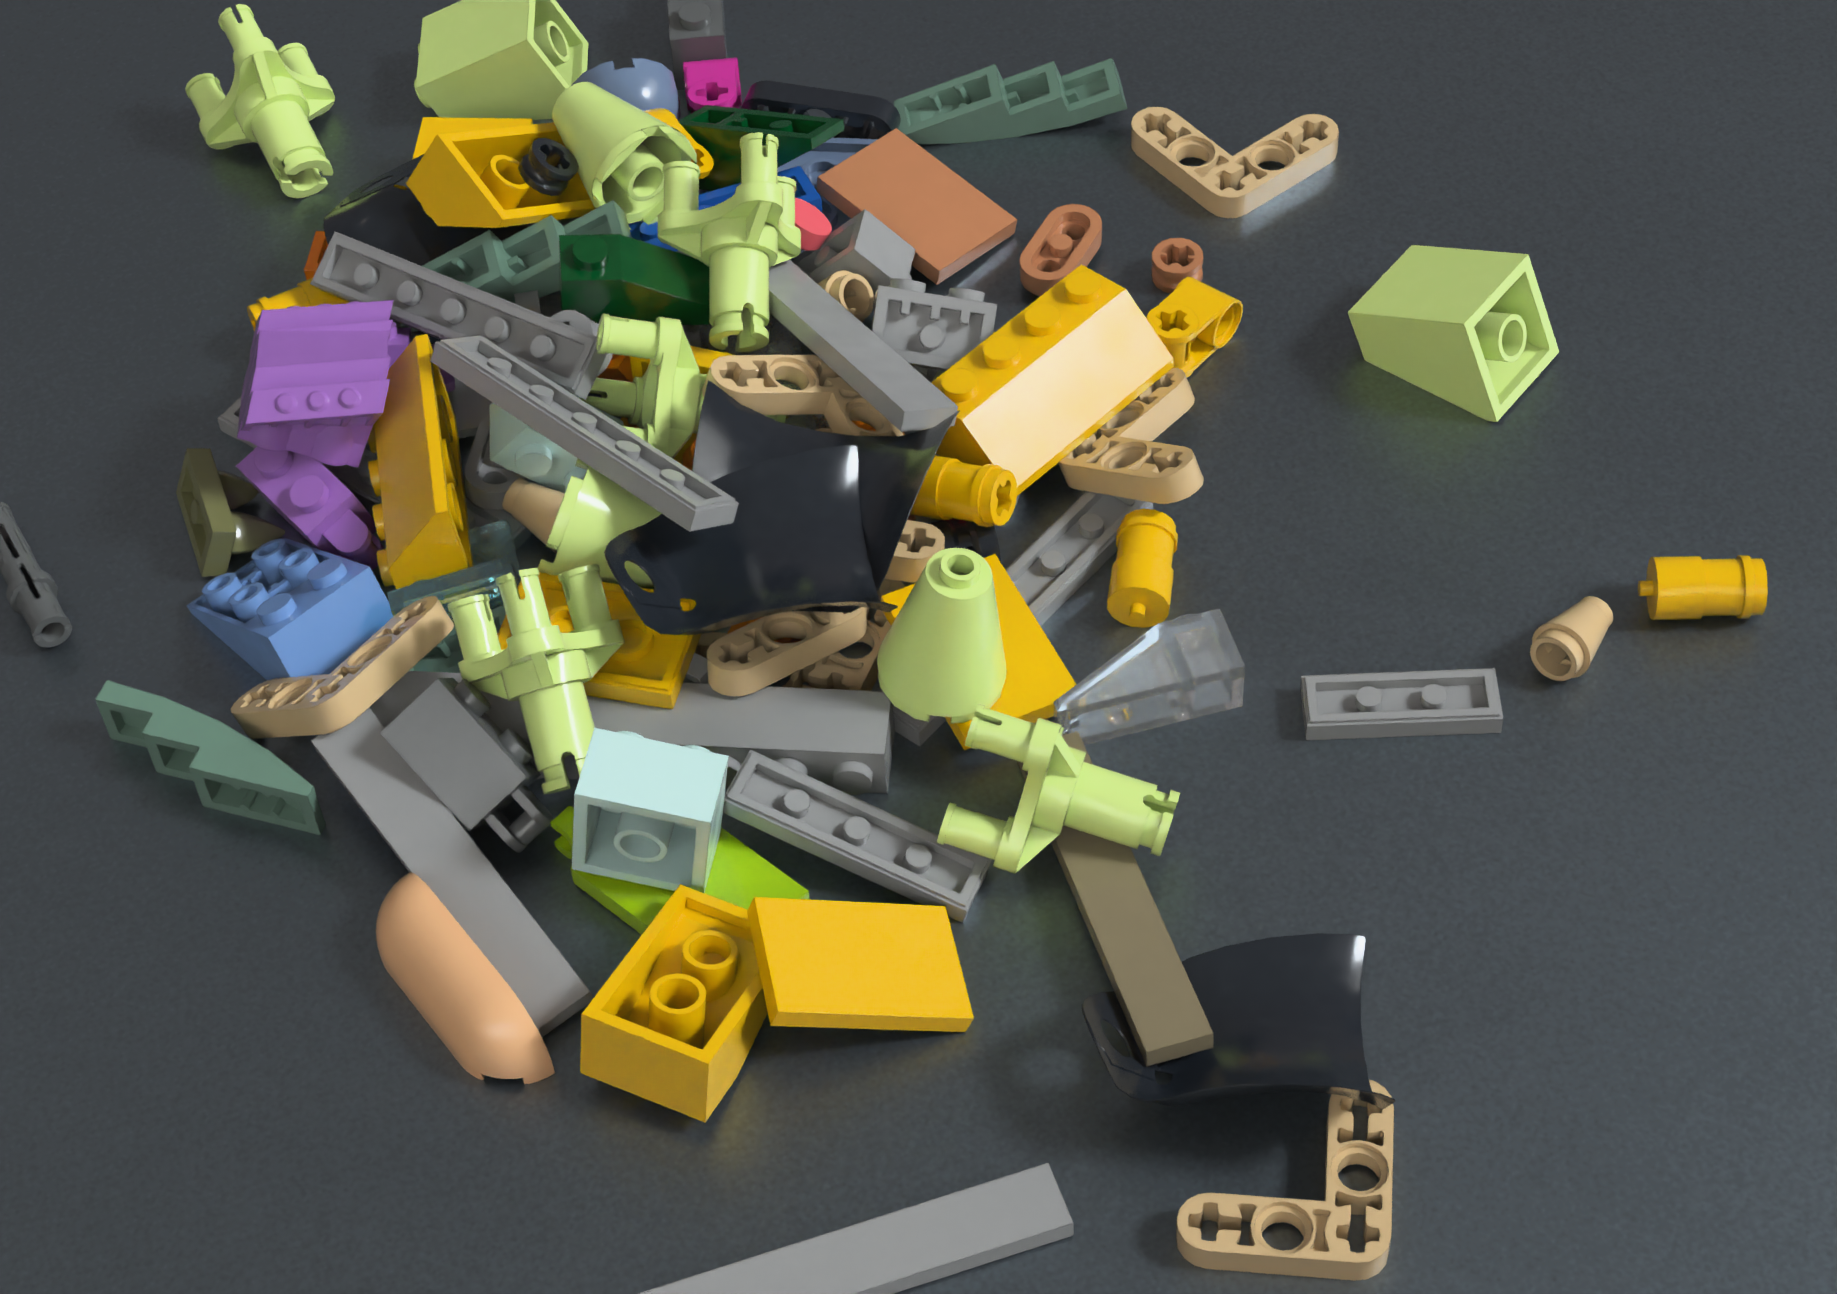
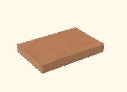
(920, 202)

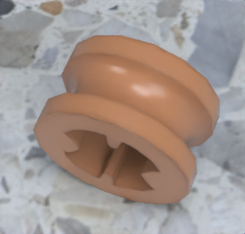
(1174, 261)

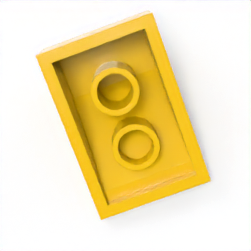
(679, 1007)

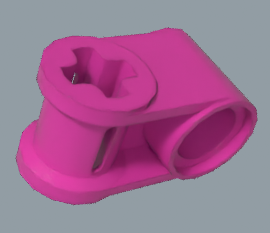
(712, 83)

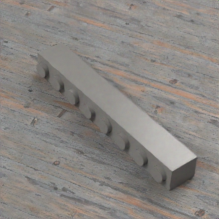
(823, 733)

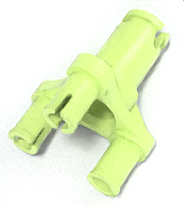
(267, 104)
(735, 238)
(668, 395)
(542, 663)
(1056, 794)

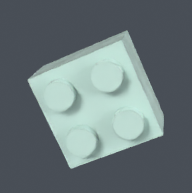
(648, 810)

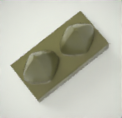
(206, 505)

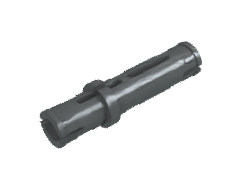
(44, 614)

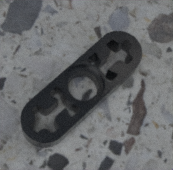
(859, 108)

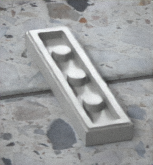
(854, 835)

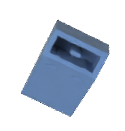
(293, 609)

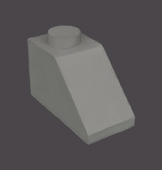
(863, 248)

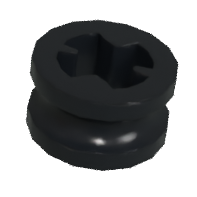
(548, 167)

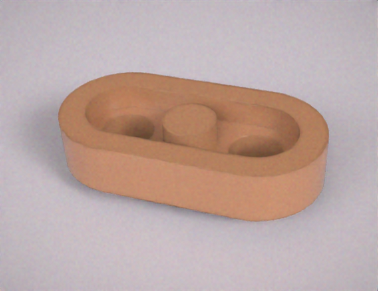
(1059, 246)

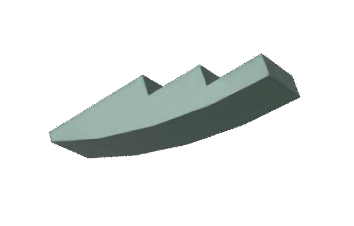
(993, 108)
(525, 259)
(224, 764)

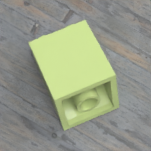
(498, 59)
(1458, 326)

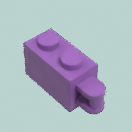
(314, 503)

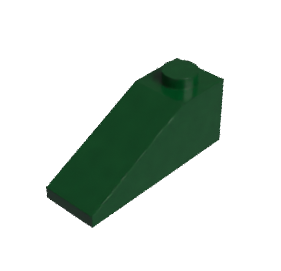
(722, 127)
(631, 280)

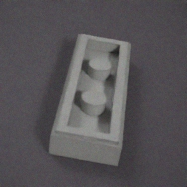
(1401, 704)

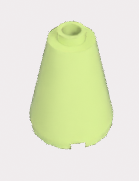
(618, 149)
(591, 517)
(945, 641)

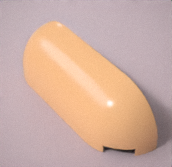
(457, 987)

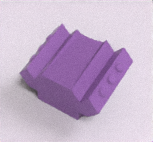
(317, 379)

